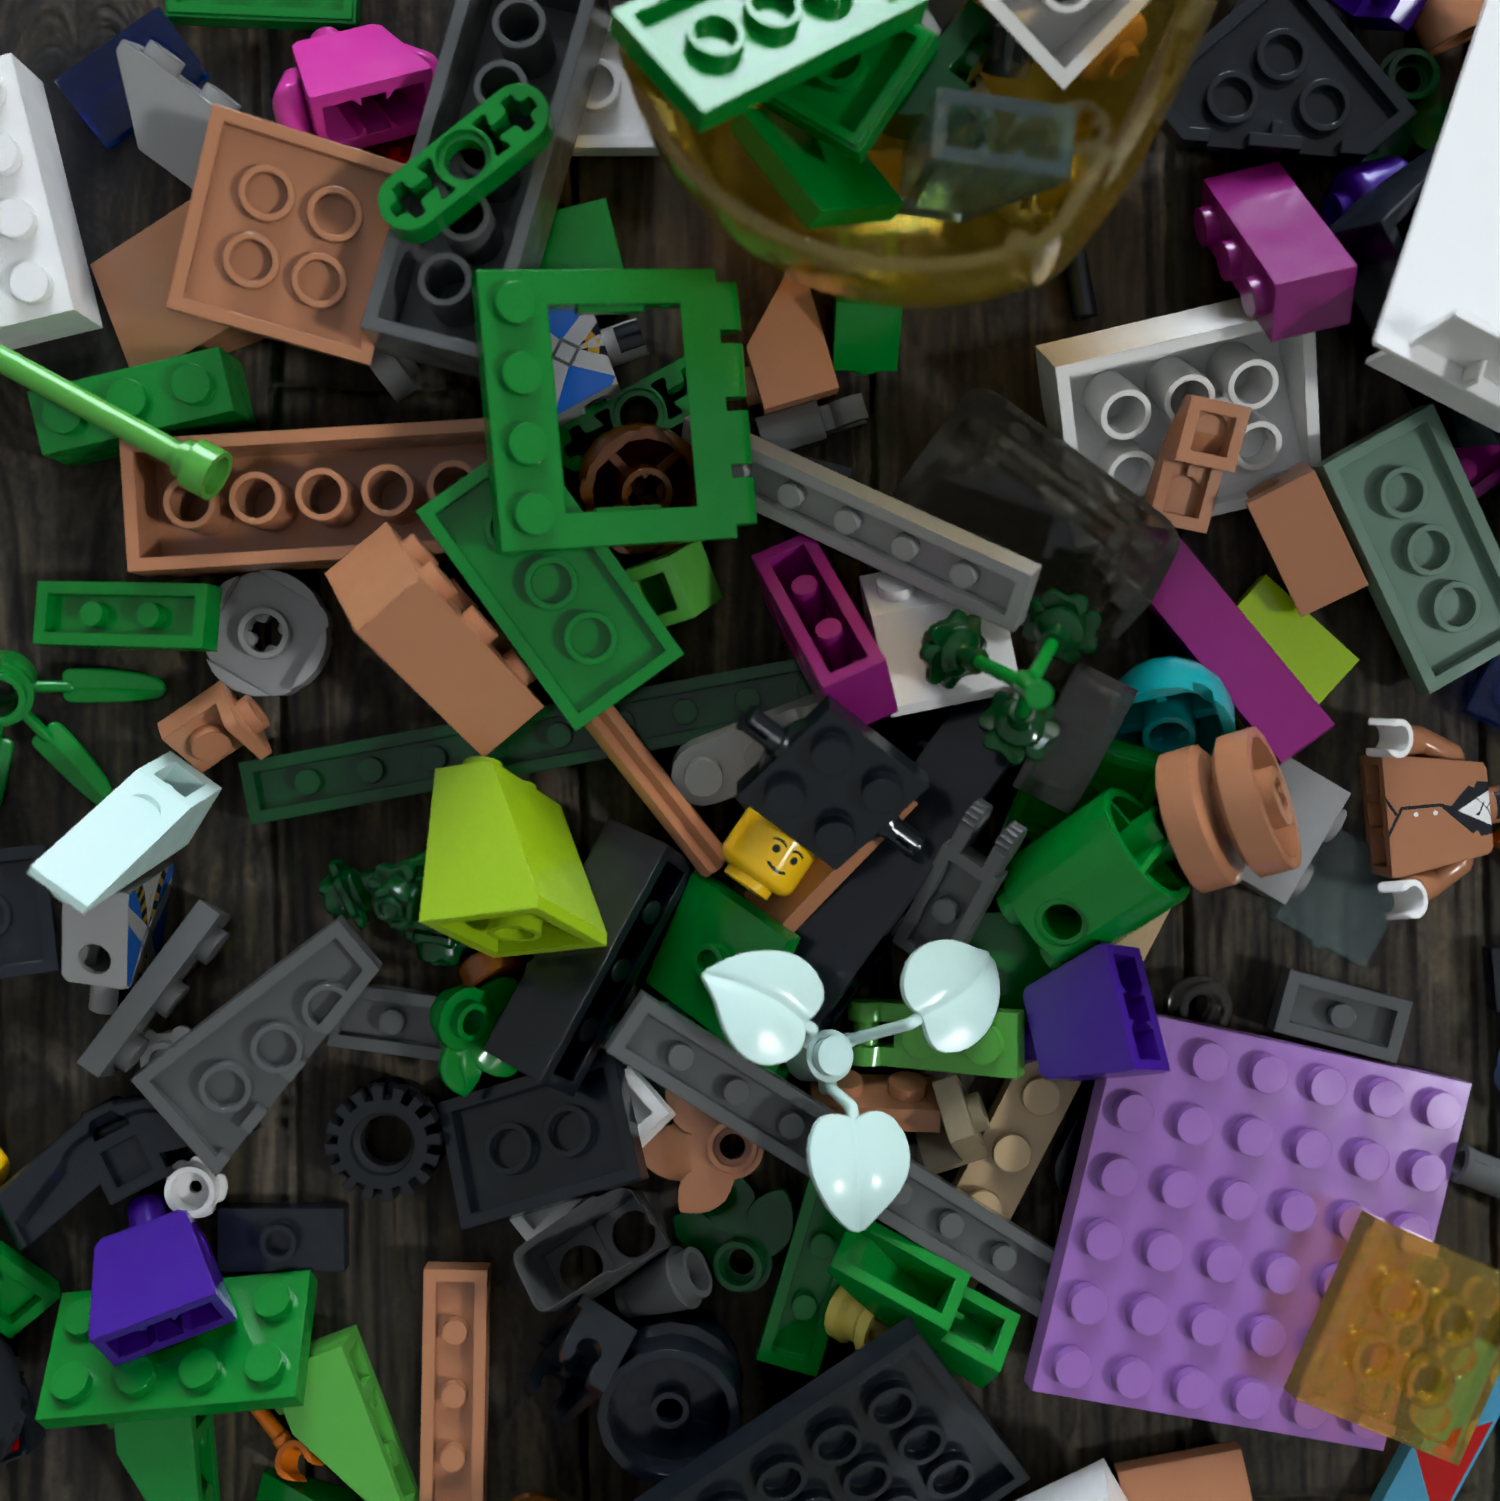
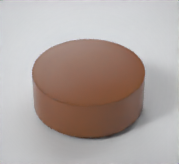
(482, 968)

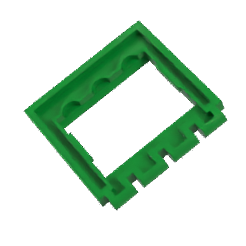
(523, 412)

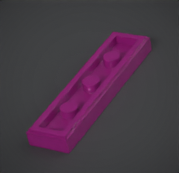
(1226, 643)

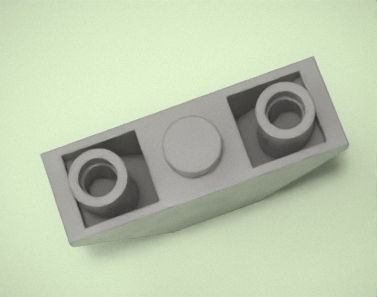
(166, 107)

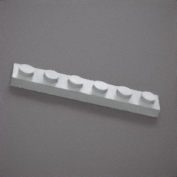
(889, 534)

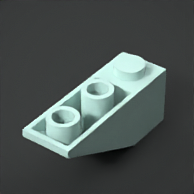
(127, 833)

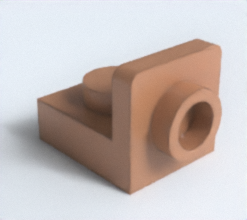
(215, 727)

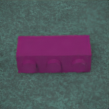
(1276, 251)
(824, 629)

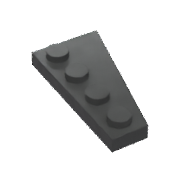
(243, 1055)

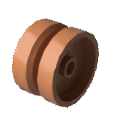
(1228, 810)

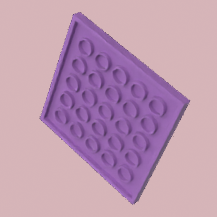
(1218, 1217)

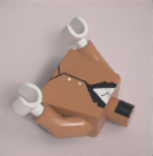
(1423, 813)

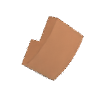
(1192, 1474)

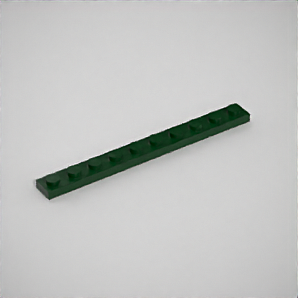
(407, 760)

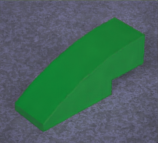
(905, 1280)

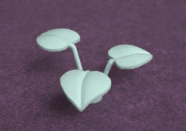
(766, 1014)

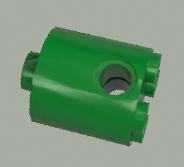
(1093, 877)

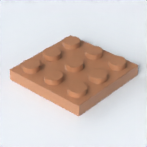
(282, 235)

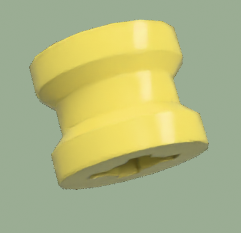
(850, 1321)

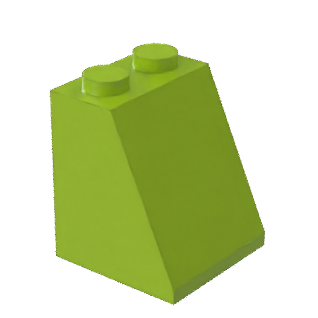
(504, 866)

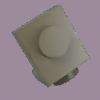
(960, 1128)

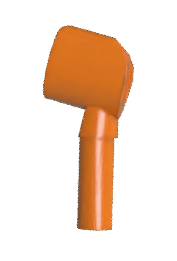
(288, 1447)

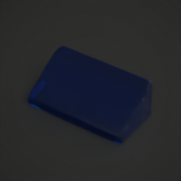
(96, 82)

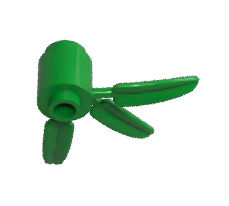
(55, 741)

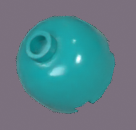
(1176, 706)

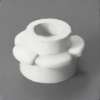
(180, 1194)

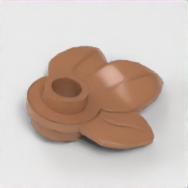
(693, 1155)

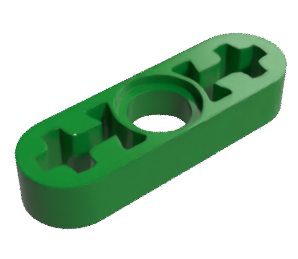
(469, 132)
(642, 390)

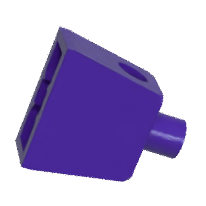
(1094, 1018)
(154, 1284)

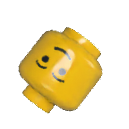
(764, 857)

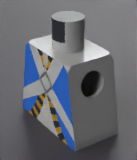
(586, 359)
(116, 938)

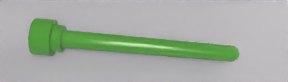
(197, 465)

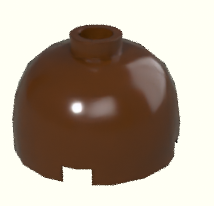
(635, 468)

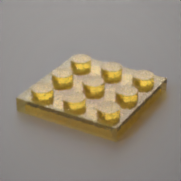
(1404, 1340)

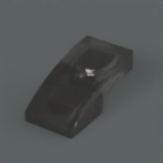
(1089, 719)

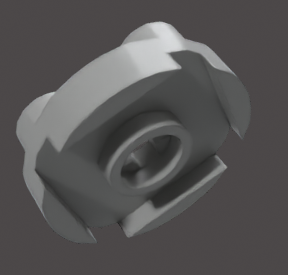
(304, 629)

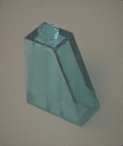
(983, 154)

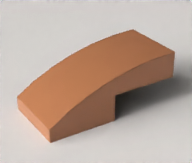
(1190, 464)

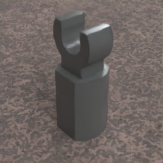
(809, 424)

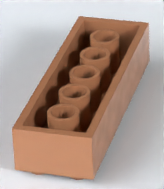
(293, 496)

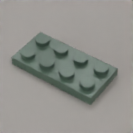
(1420, 545)

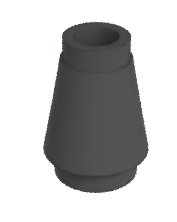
(665, 1285)

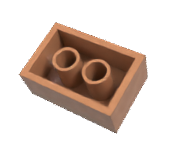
(435, 637)

